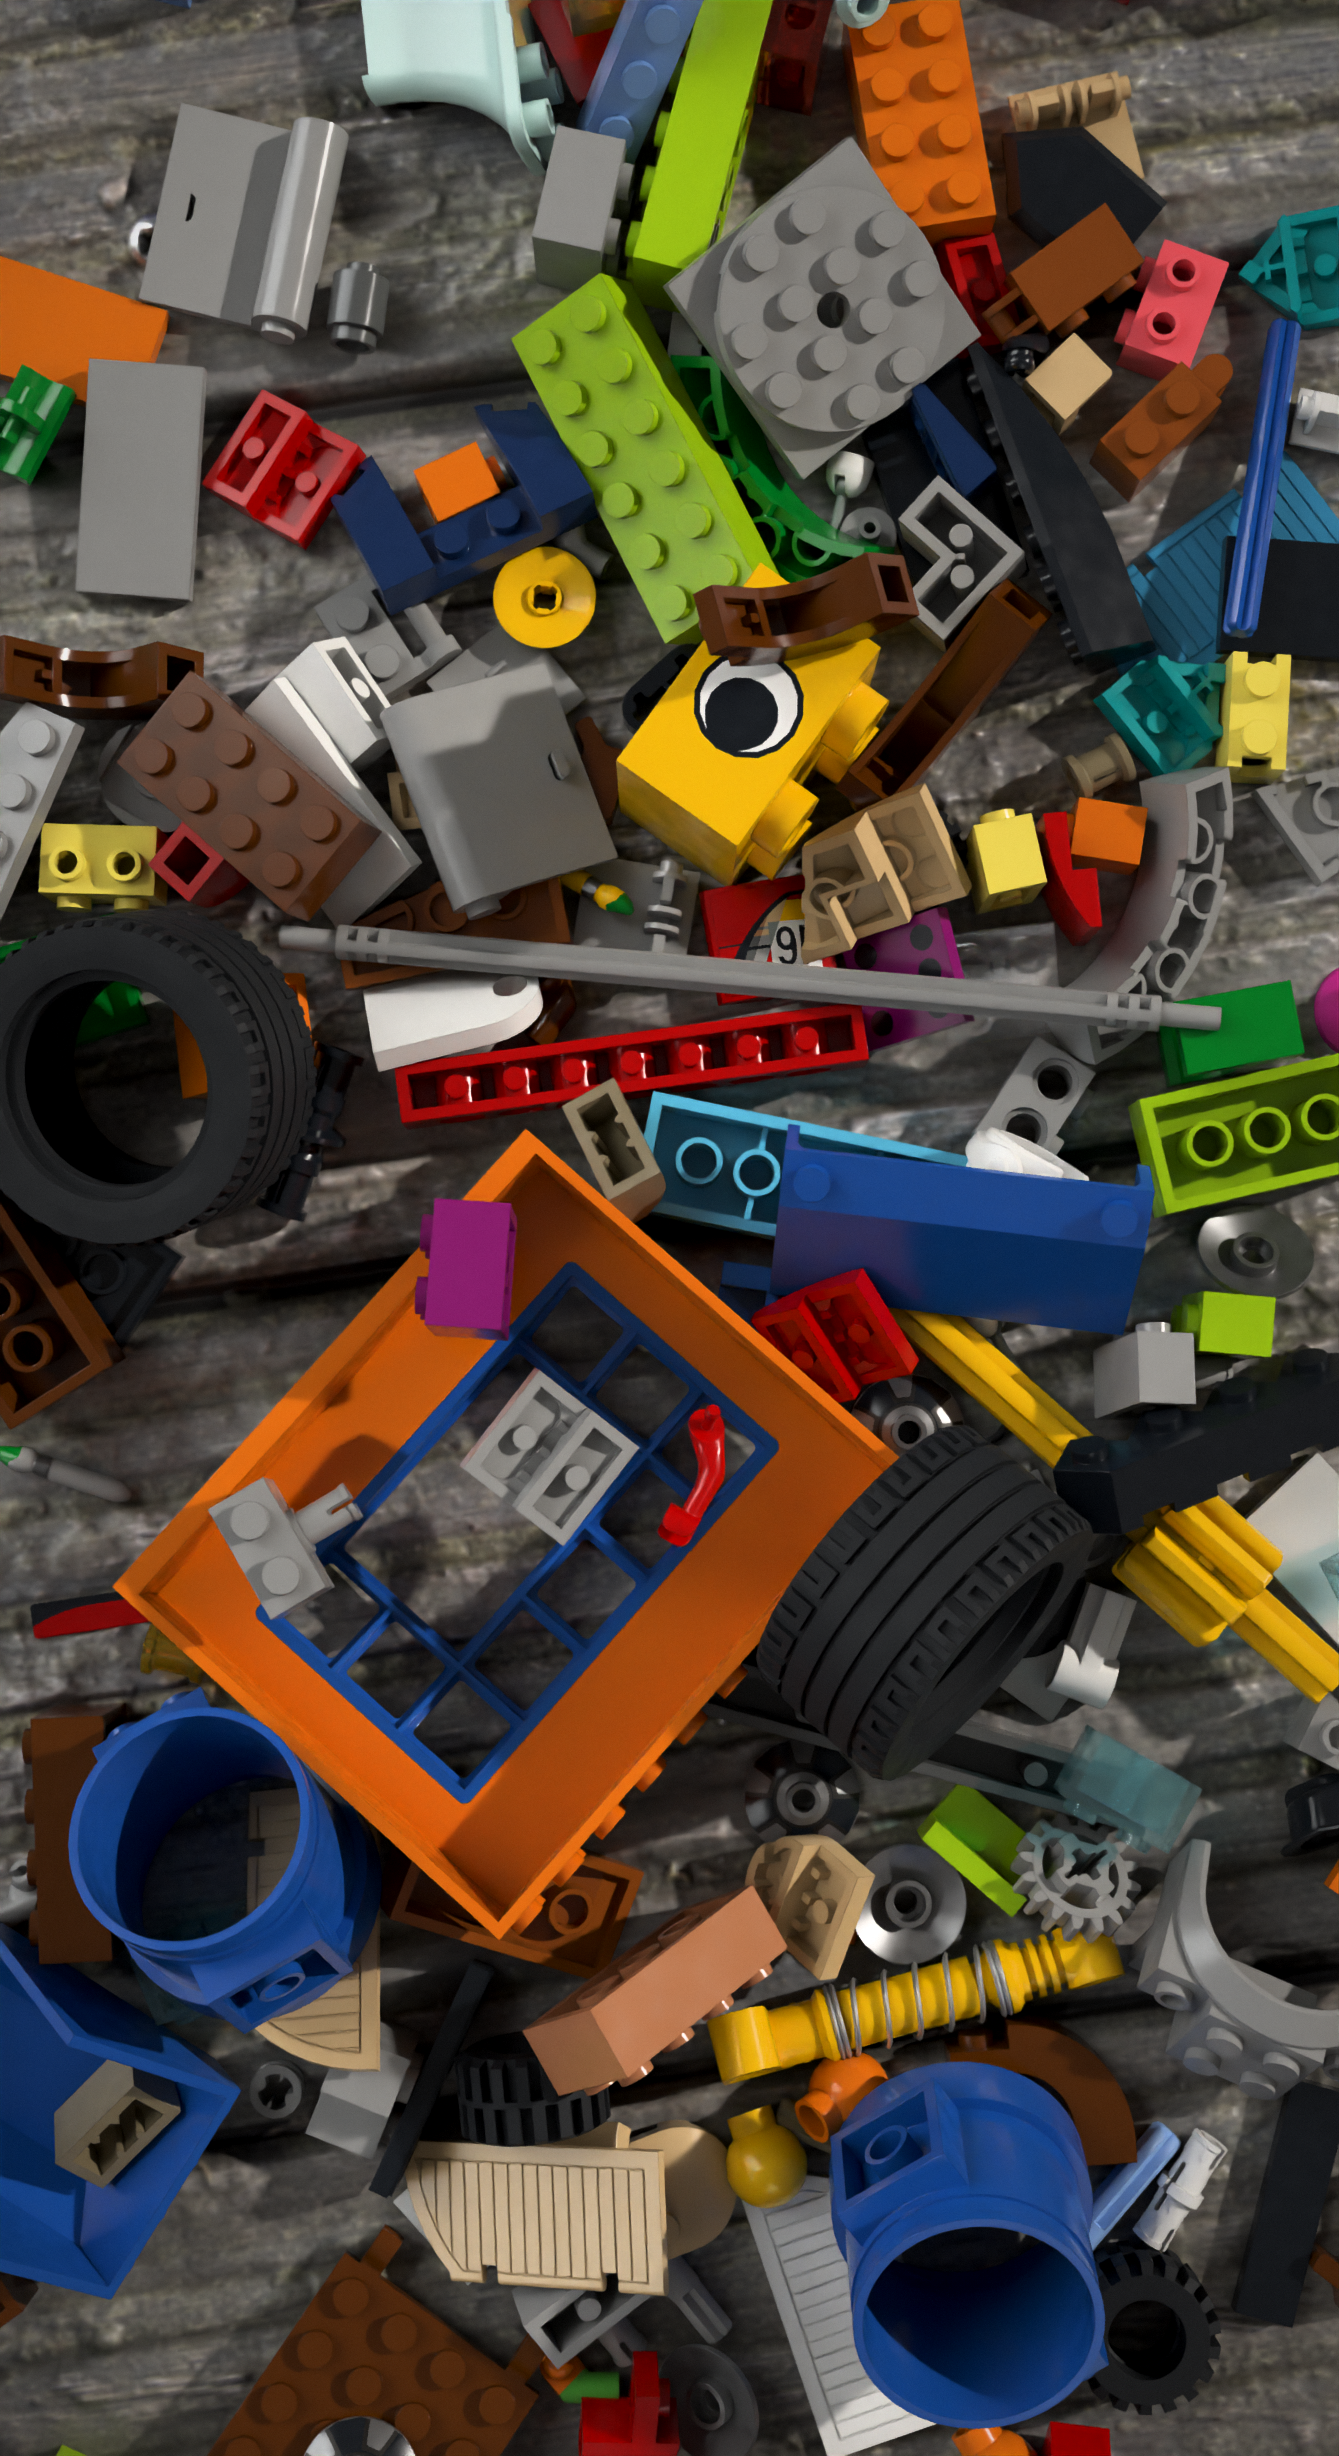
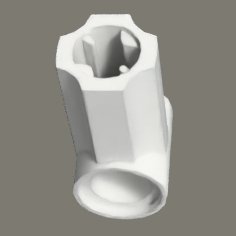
(1086, 1662)

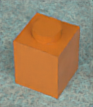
(459, 482)
(1106, 835)

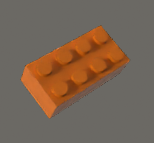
(921, 116)

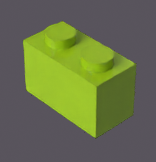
(1227, 1323)

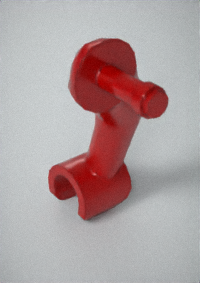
(708, 1438)

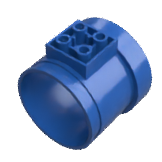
(298, 1936)
(951, 2154)

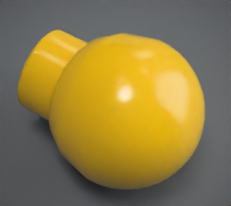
(764, 2159)

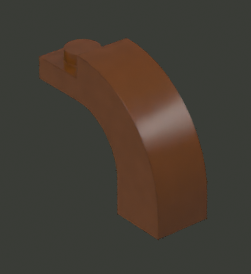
(809, 614)
(94, 683)
(1069, 2065)

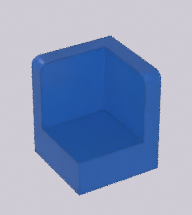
(745, 1289)

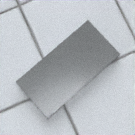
(141, 480)

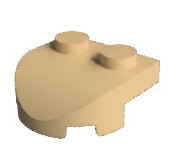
(812, 1896)
(695, 2183)

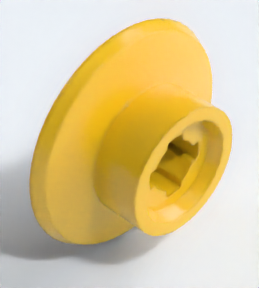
(545, 572)

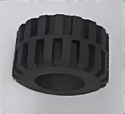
(511, 2100)
(1183, 2352)

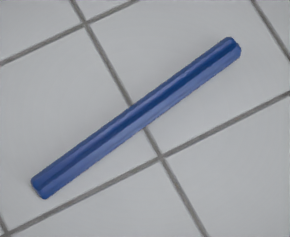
(1262, 479)

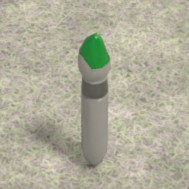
(27, 1460)

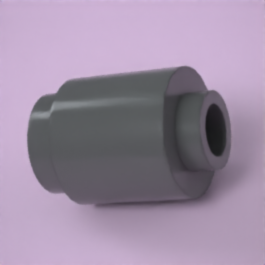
(357, 308)

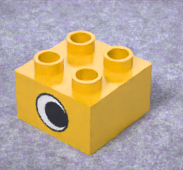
(735, 746)

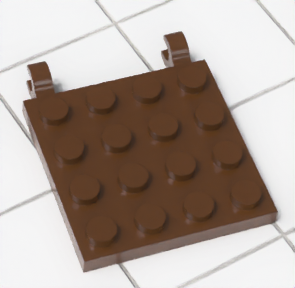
(383, 2357)

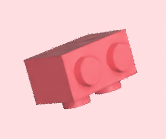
(1172, 311)

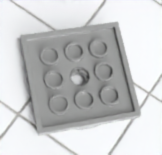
(759, 298)

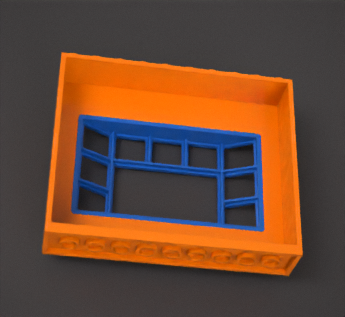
(648, 1670)

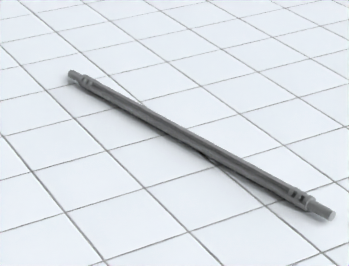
(751, 978)

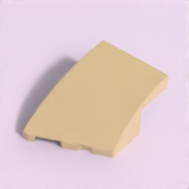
(877, 872)

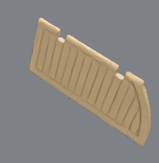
(344, 2023)
(544, 2213)

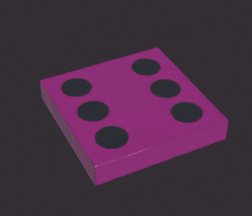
(915, 948)

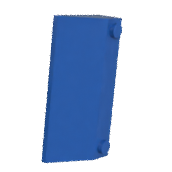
(963, 1237)

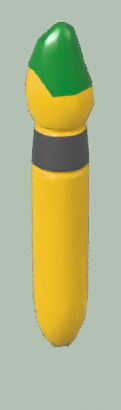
(606, 896)

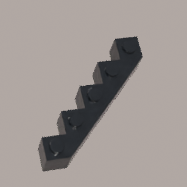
(1185, 1454)

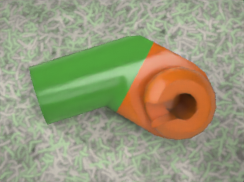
(576, 2381)

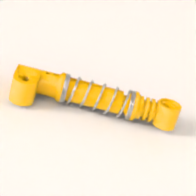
(926, 1997)

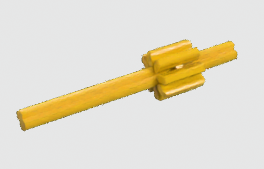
(1188, 1566)

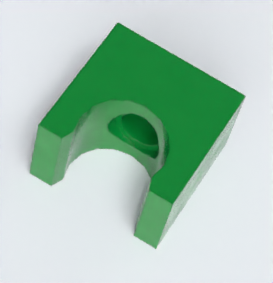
(1254, 1035)

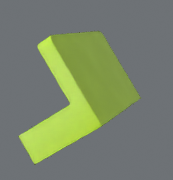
(977, 1843)

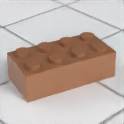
(656, 1993)

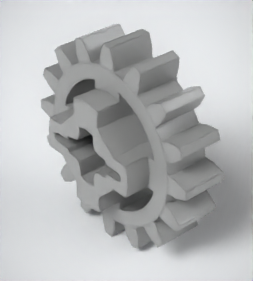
(1075, 1878)

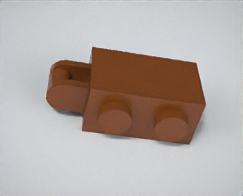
(1067, 277)
(1161, 425)

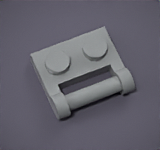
(376, 642)

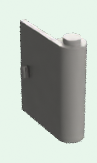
(257, 223)
(487, 788)

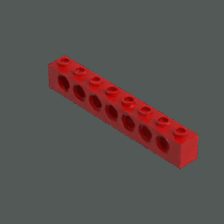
(640, 1062)

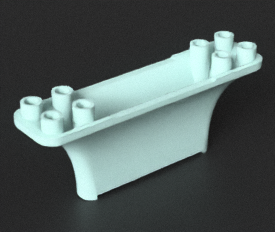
(466, 57)

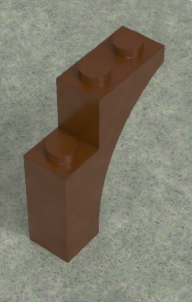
(947, 697)

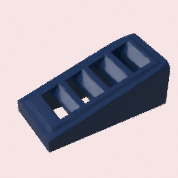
(951, 448)

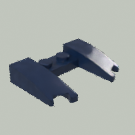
(545, 503)

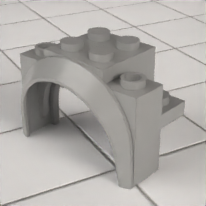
(1227, 2013)

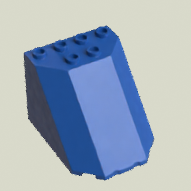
(51, 2041)

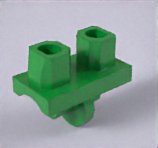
(30, 422)

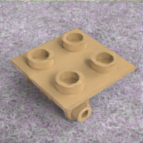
(1087, 102)

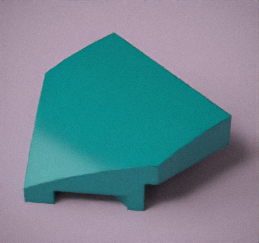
(1300, 268)
(1166, 711)

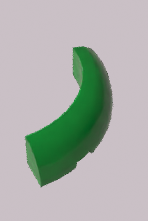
(792, 533)

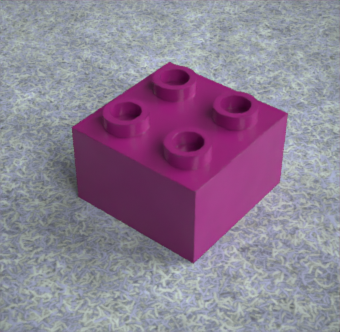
(468, 1269)

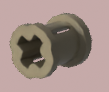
(1099, 767)

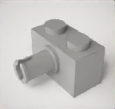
(1151, 1372)
(279, 1544)
(570, 2320)

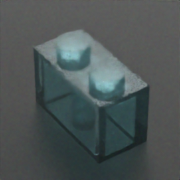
(1127, 1790)

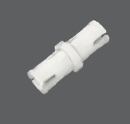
(1180, 2190)

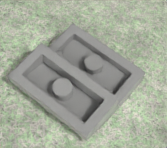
(549, 1456)

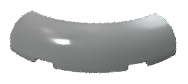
(1170, 904)

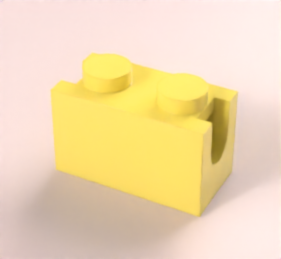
(1254, 718)

